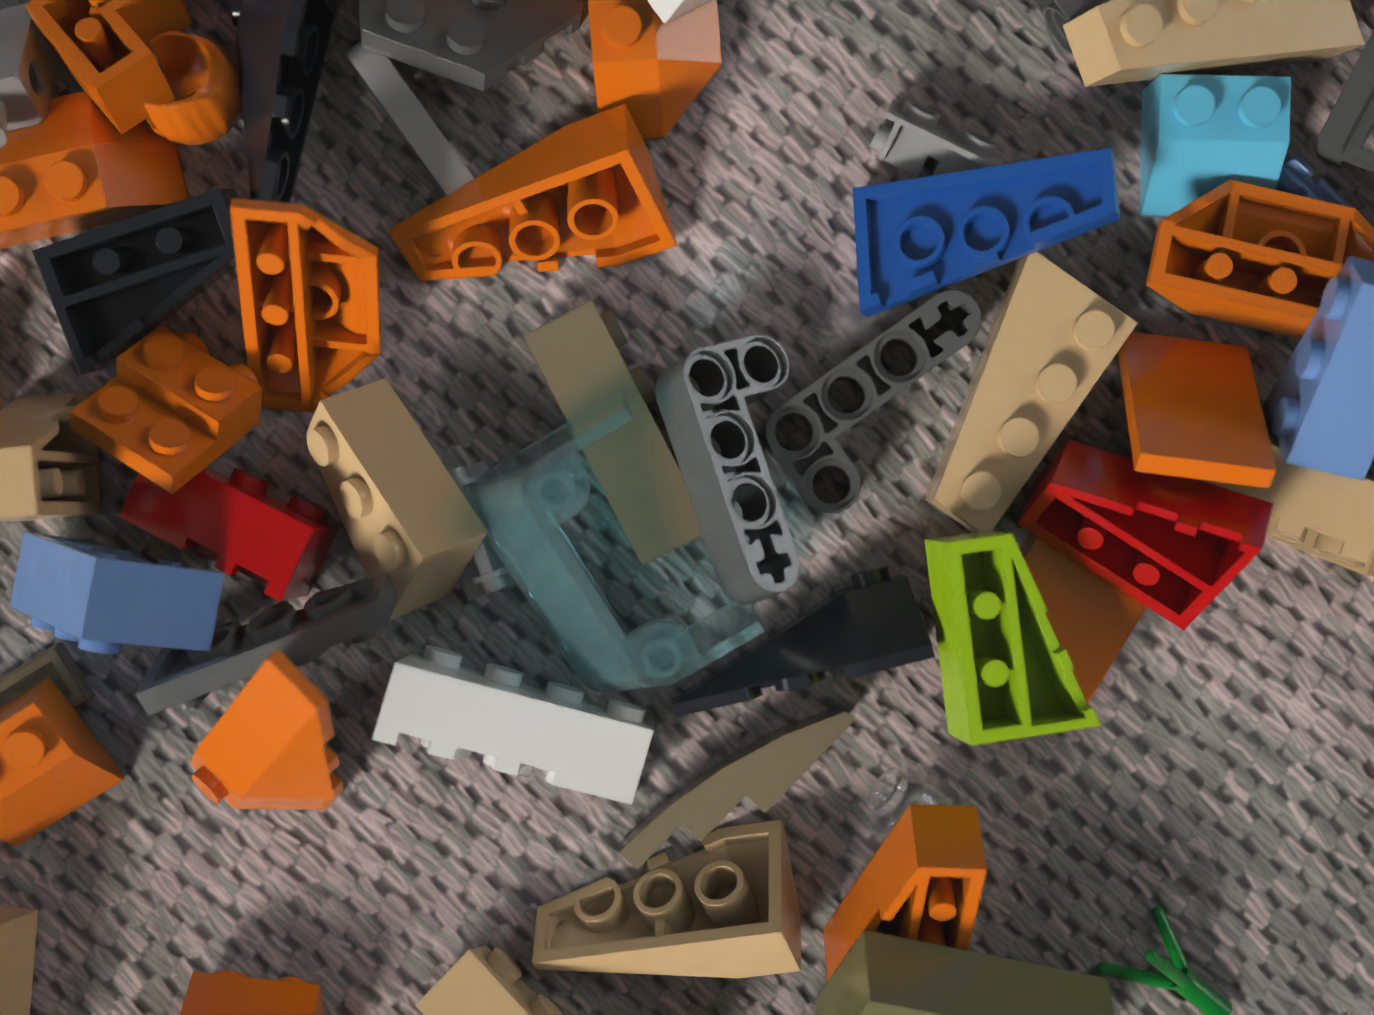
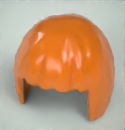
(204, 90)

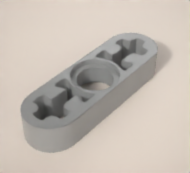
(410, 118)

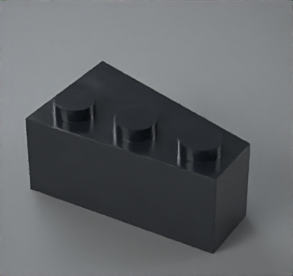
(135, 273)

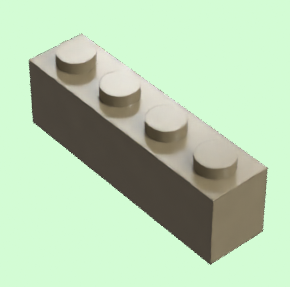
(636, 459)

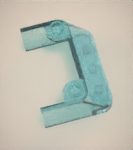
(523, 510)

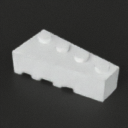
(515, 724)

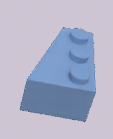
(1326, 390)
(112, 596)

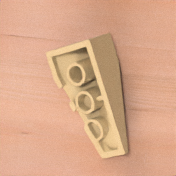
(701, 916)

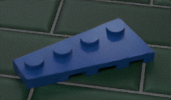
(966, 222)

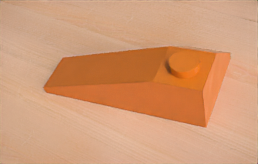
(562, 197)
(271, 745)

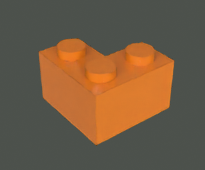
(109, 50)

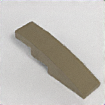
(756, 771)

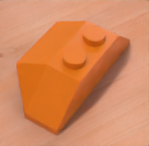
(651, 63)
(82, 173)
(1255, 255)
(304, 301)

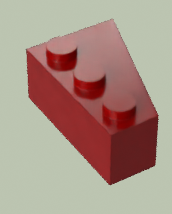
(237, 527)
(1146, 533)

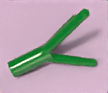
(1175, 976)

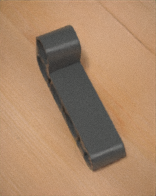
(875, 388)
(770, 560)

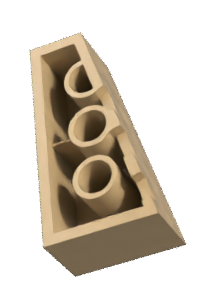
(1199, 37)
(1319, 513)

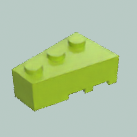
(996, 645)

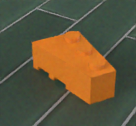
(917, 884)

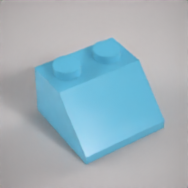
(1210, 132)

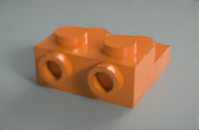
(170, 408)

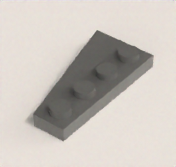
(329, 617)

